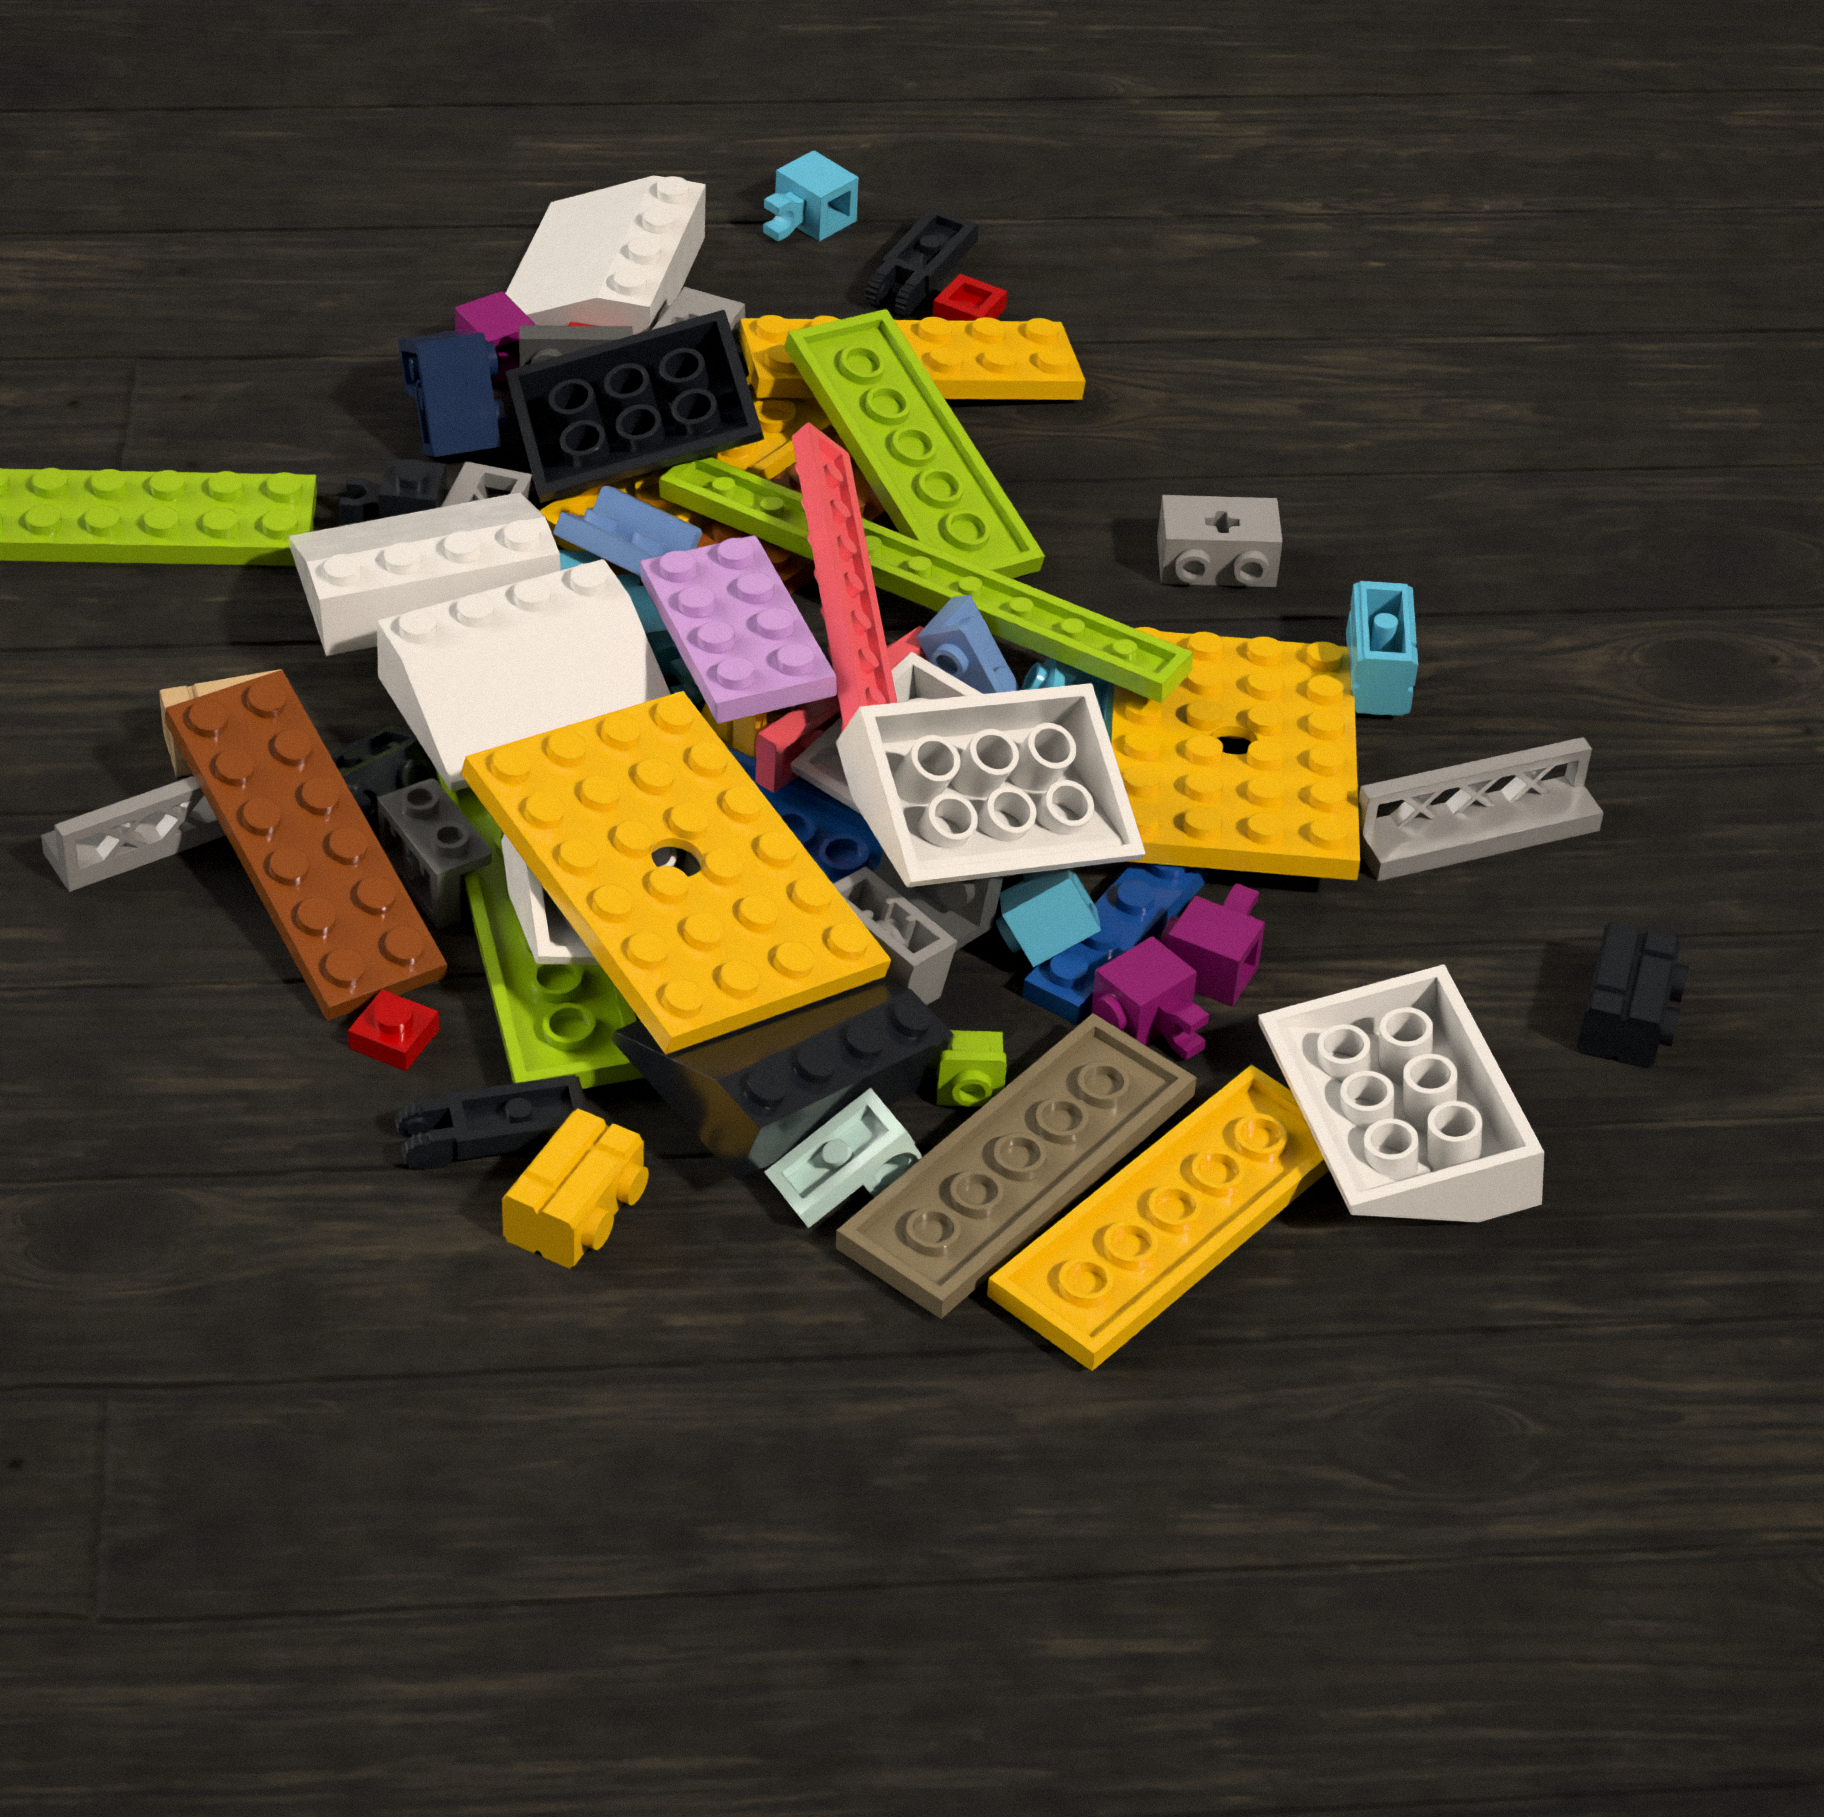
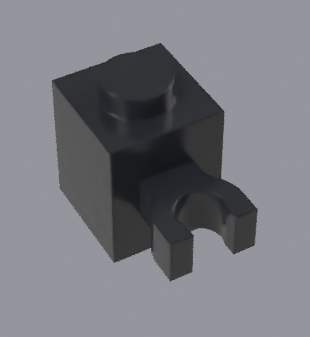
(404, 489)

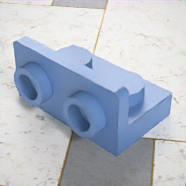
(626, 530)
(964, 648)

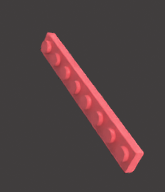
(843, 573)

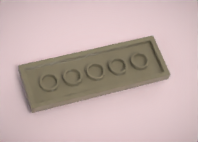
(1015, 1165)

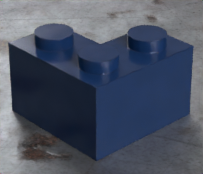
(453, 391)

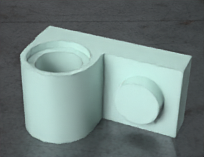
(850, 1150)

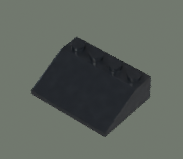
(633, 406)
(786, 1076)

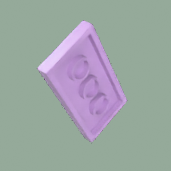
(737, 629)

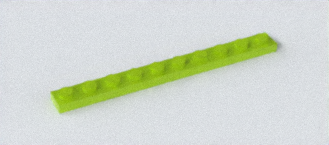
(934, 577)

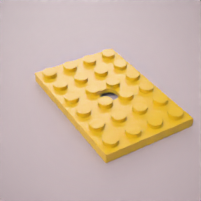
(1265, 811)
(690, 952)

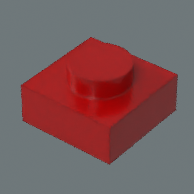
(969, 300)
(393, 1030)

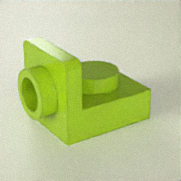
(971, 1069)

